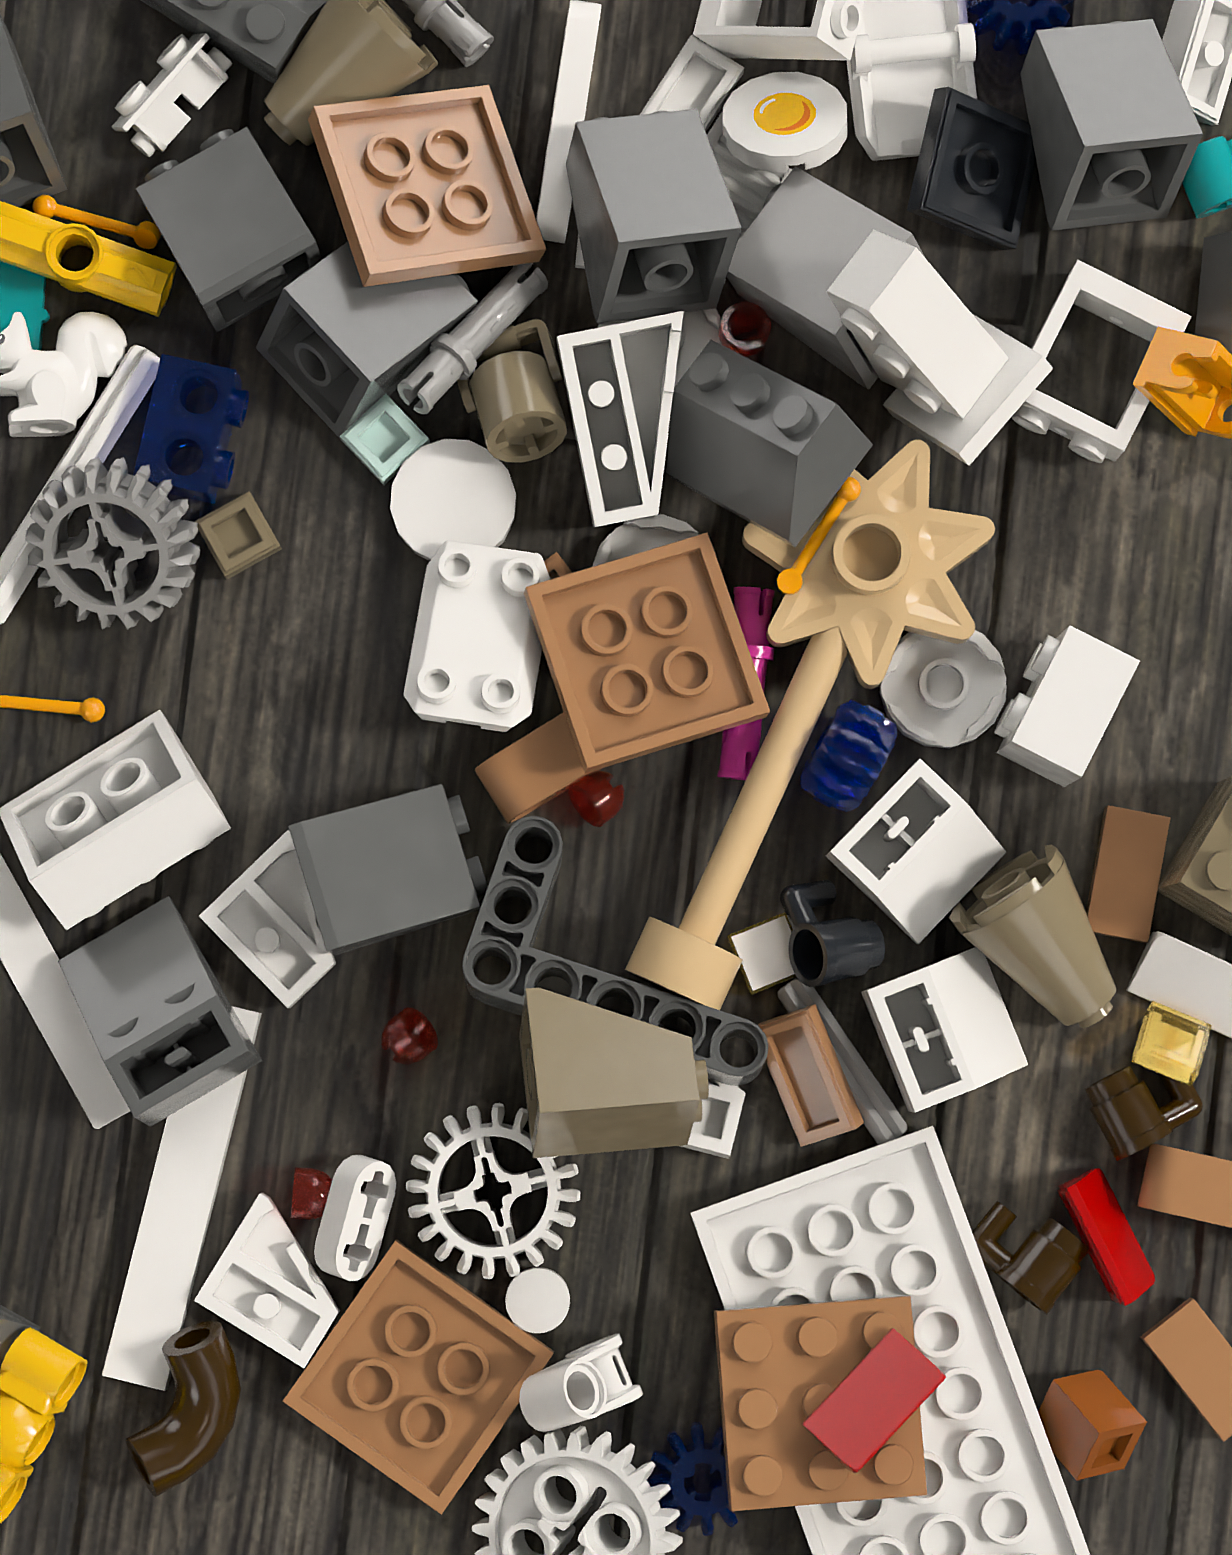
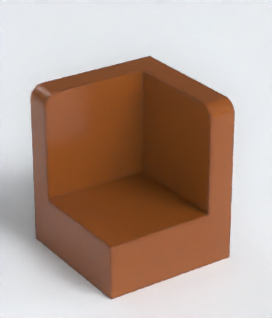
(1090, 1424)

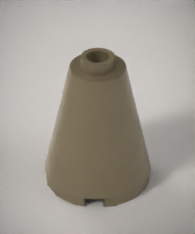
(346, 56)
(1040, 936)

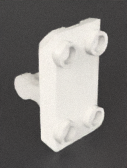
(898, 63)
(475, 637)

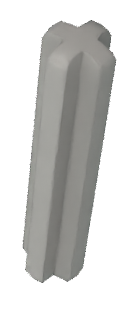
(873, 1103)

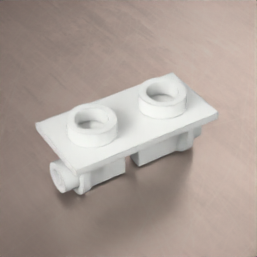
(185, 73)

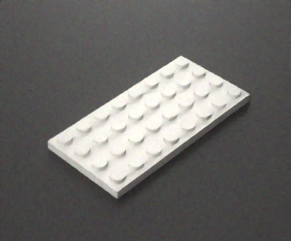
(892, 1229)

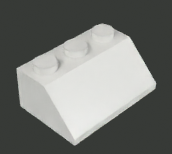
(112, 820)

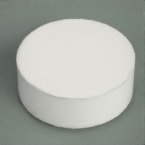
(537, 1300)

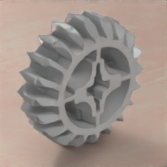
(70, 558)

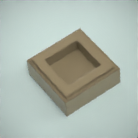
(238, 535)

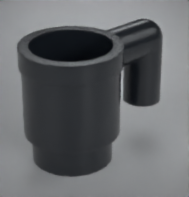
(832, 947)

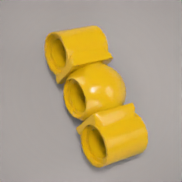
(34, 1385)

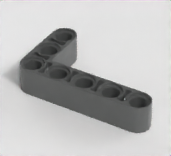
(530, 966)

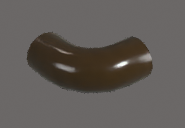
(201, 1409)

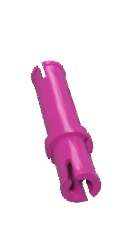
(742, 742)

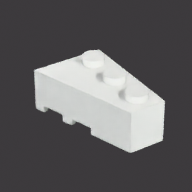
(620, 411)

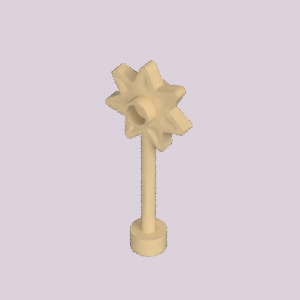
(864, 586)

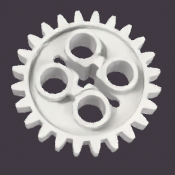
(528, 1499)

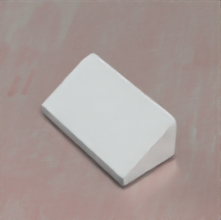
(1201, 53)
(1185, 981)

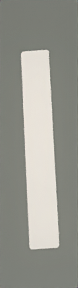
(51, 1003)

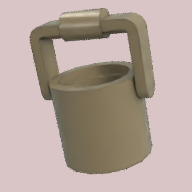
(517, 395)

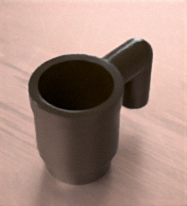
(1130, 1114)
(1040, 1265)

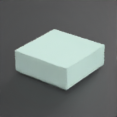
(384, 438)

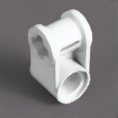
(578, 1387)

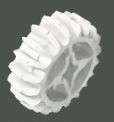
(465, 1198)

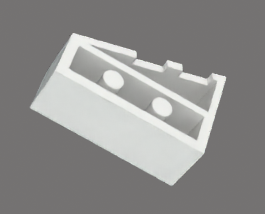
(915, 326)

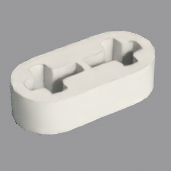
(355, 1217)

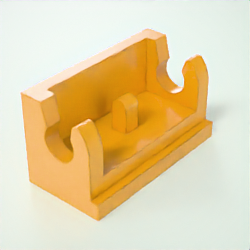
(1188, 381)

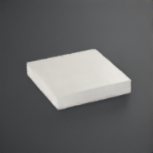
(992, 410)

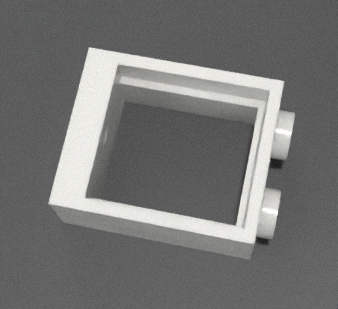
(732, 30)
(1123, 307)

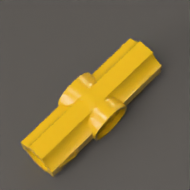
(114, 273)

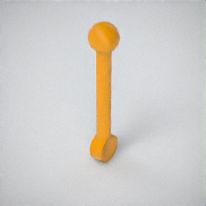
(145, 234)
(790, 580)
(90, 709)

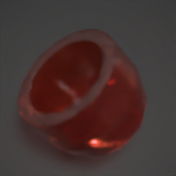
(739, 320)
(596, 798)
(409, 1036)
(309, 1193)

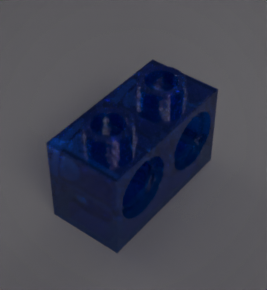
(172, 427)

